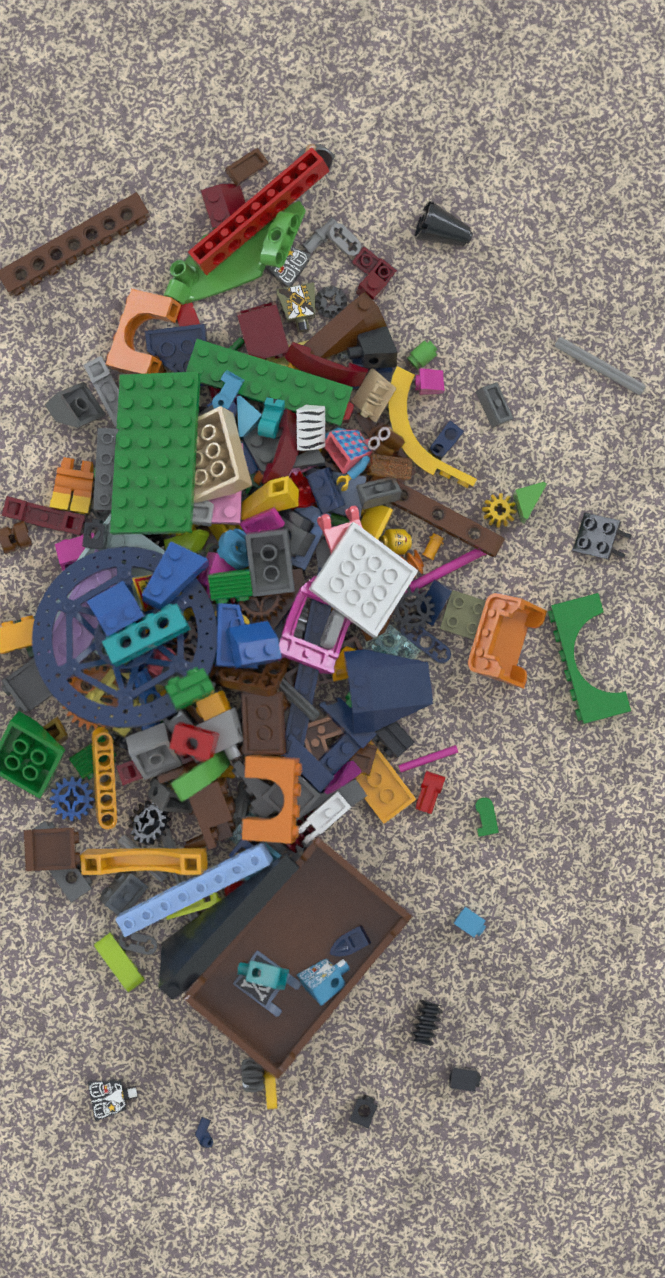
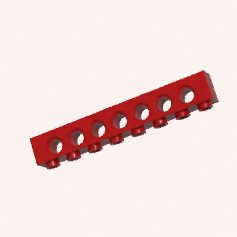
(258, 211)

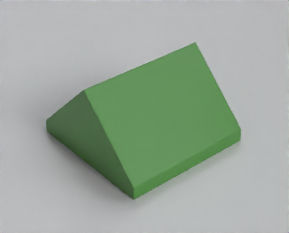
(526, 499)

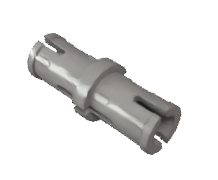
(318, 237)

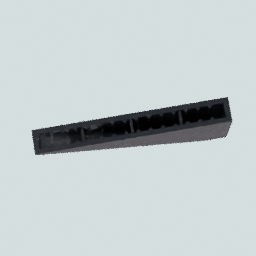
(203, 939)

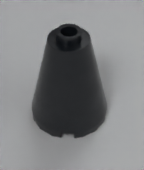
(441, 227)

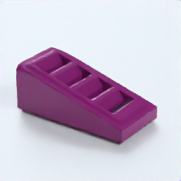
(343, 776)

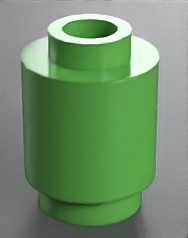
(422, 354)

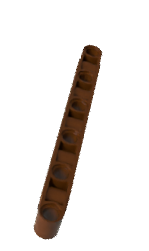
(452, 522)

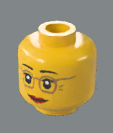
(397, 540)

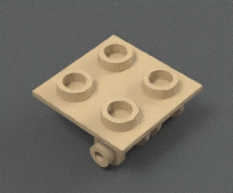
(373, 395)

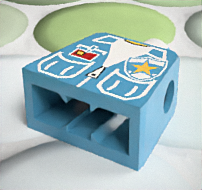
(323, 979)

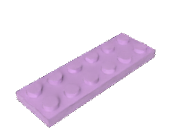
(81, 636)

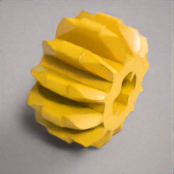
(494, 514)

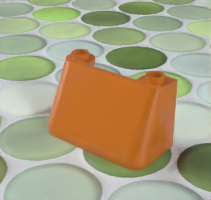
(502, 637)

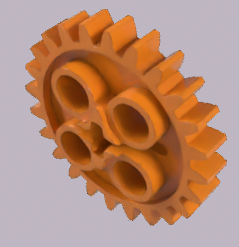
(76, 684)

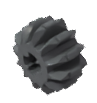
(252, 1076)

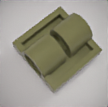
(462, 615)

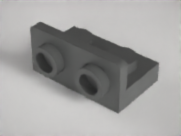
(123, 892)

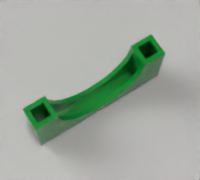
(590, 701)

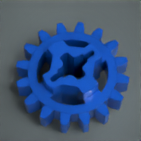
(63, 798)

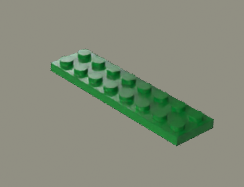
(269, 380)

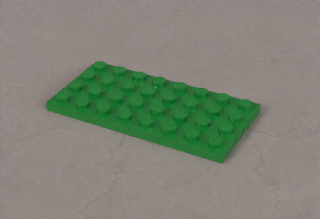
(155, 453)

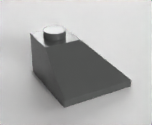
(75, 406)

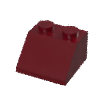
(222, 202)

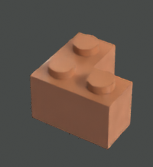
(317, 734)

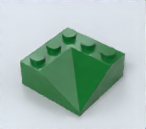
(29, 755)

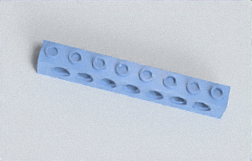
(194, 889)

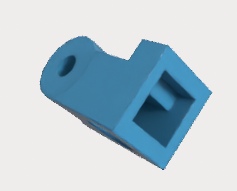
(229, 391)

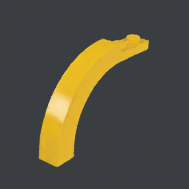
(400, 424)

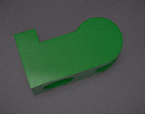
(486, 811)

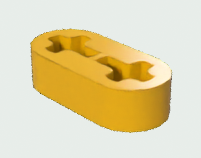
(271, 1094)

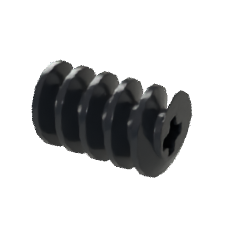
(426, 1022)

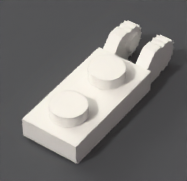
(325, 816)

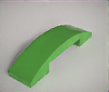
(200, 776)

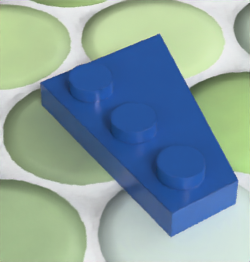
(227, 616)

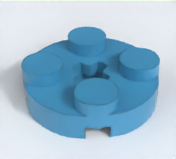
(228, 551)

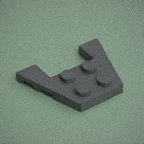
(263, 451)

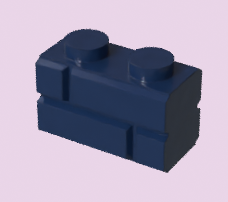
(325, 490)

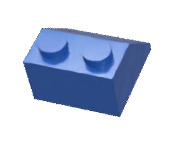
(115, 608)
(254, 644)

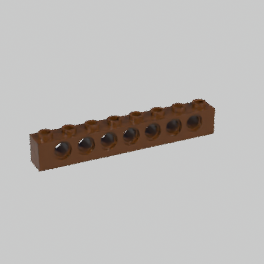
(78, 234)

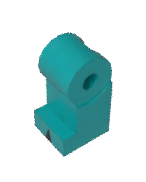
(271, 418)

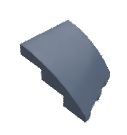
(349, 496)

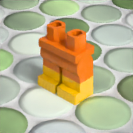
(74, 481)

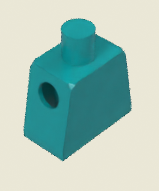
(270, 976)

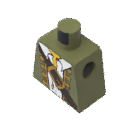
(298, 304)

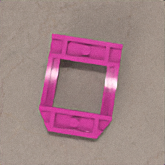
(303, 651)

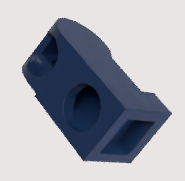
(445, 440)

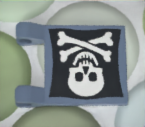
(260, 993)

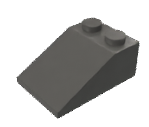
(270, 562)

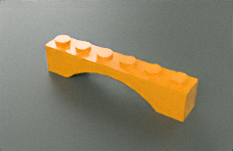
(175, 860)

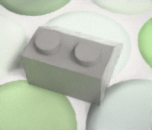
(152, 752)

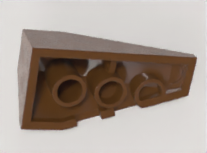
(342, 331)

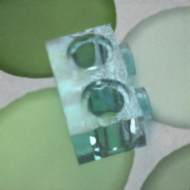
(398, 642)

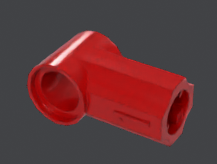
(431, 787)

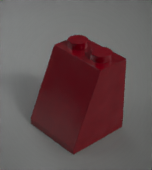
(263, 331)

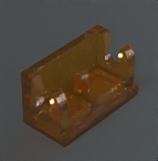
(390, 466)

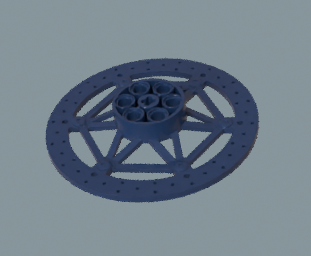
(73, 667)

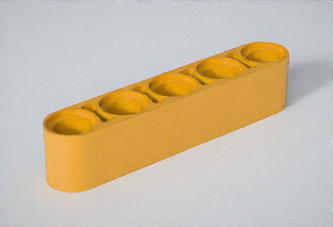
(108, 786)

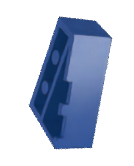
(172, 575)

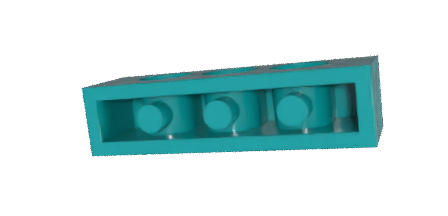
(139, 646)

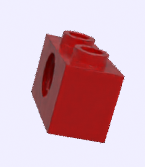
(206, 740)

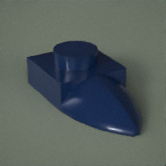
(350, 942)

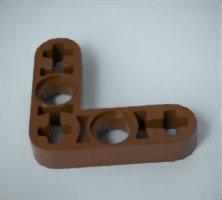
(260, 681)

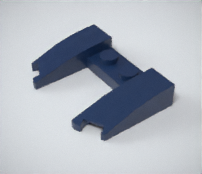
(321, 771)

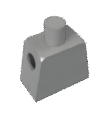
(230, 732)

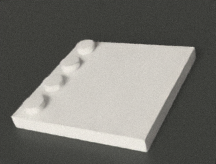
(363, 580)

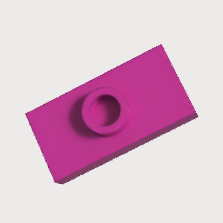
(263, 521)

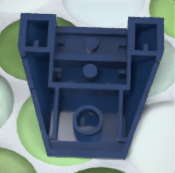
(385, 688)

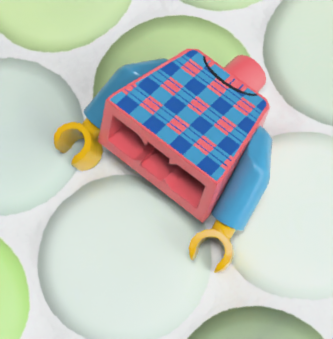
(349, 452)

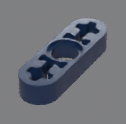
(441, 646)

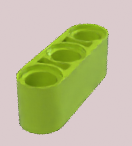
(118, 962)

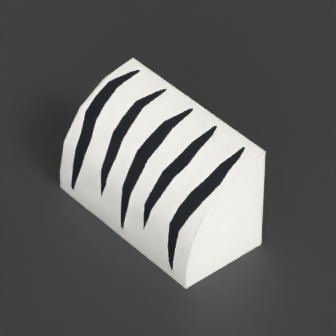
(310, 427)

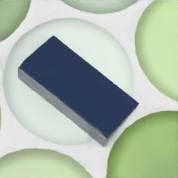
(440, 595)

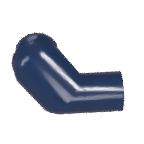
(202, 1134)

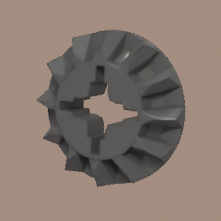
(321, 302)

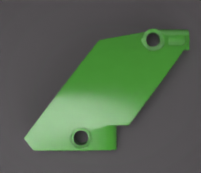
(246, 264)

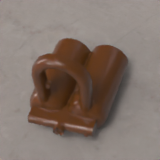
(386, 441)

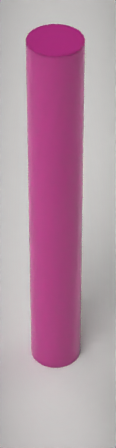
(428, 758)

